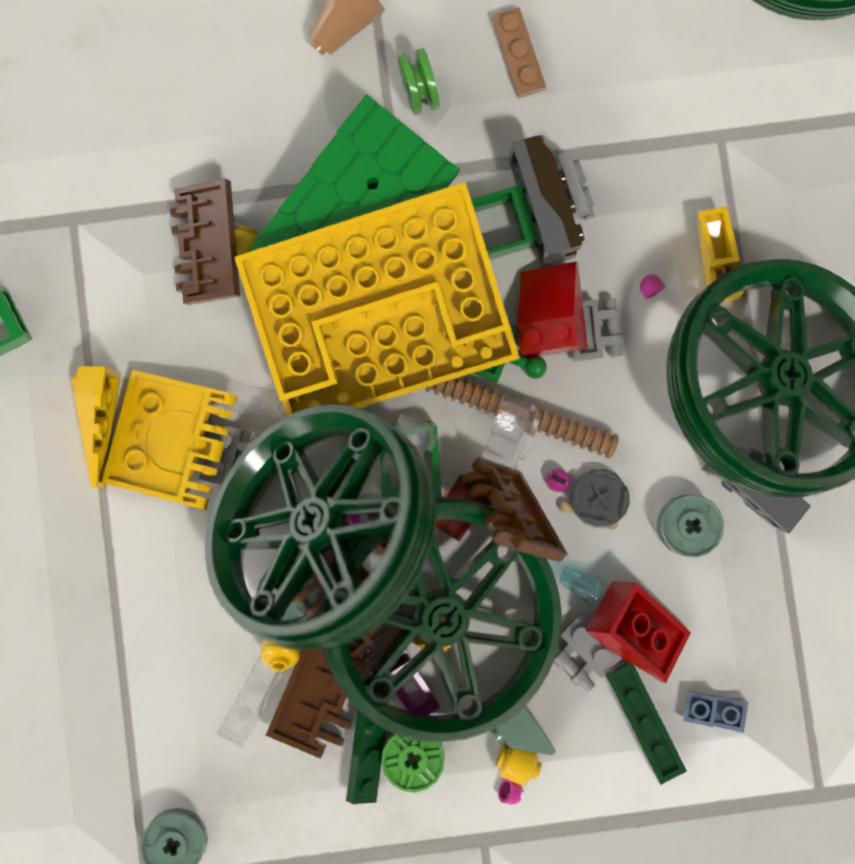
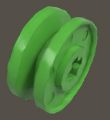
(418, 81)
(410, 775)

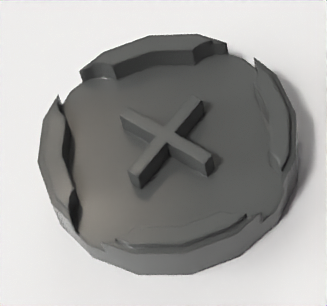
(599, 498)

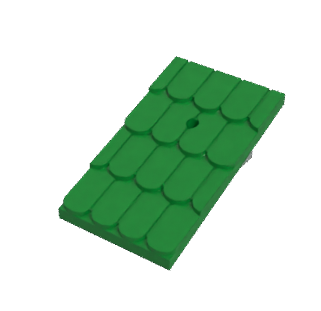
(361, 170)

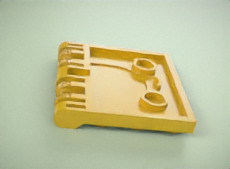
(163, 436)

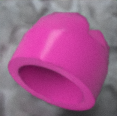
(651, 285)
(555, 486)
(510, 792)

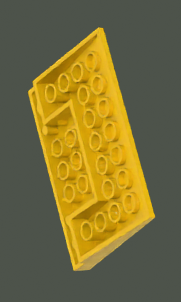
(378, 304)

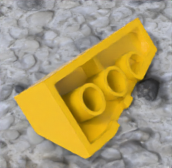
(96, 404)

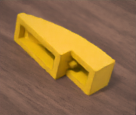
(717, 245)

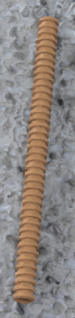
(548, 422)

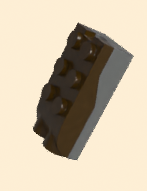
(546, 200)

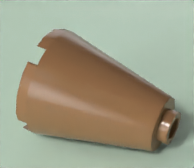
(341, 21)

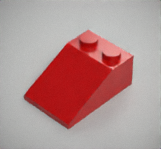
(551, 311)
(638, 629)

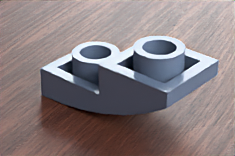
(715, 711)

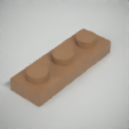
(518, 52)

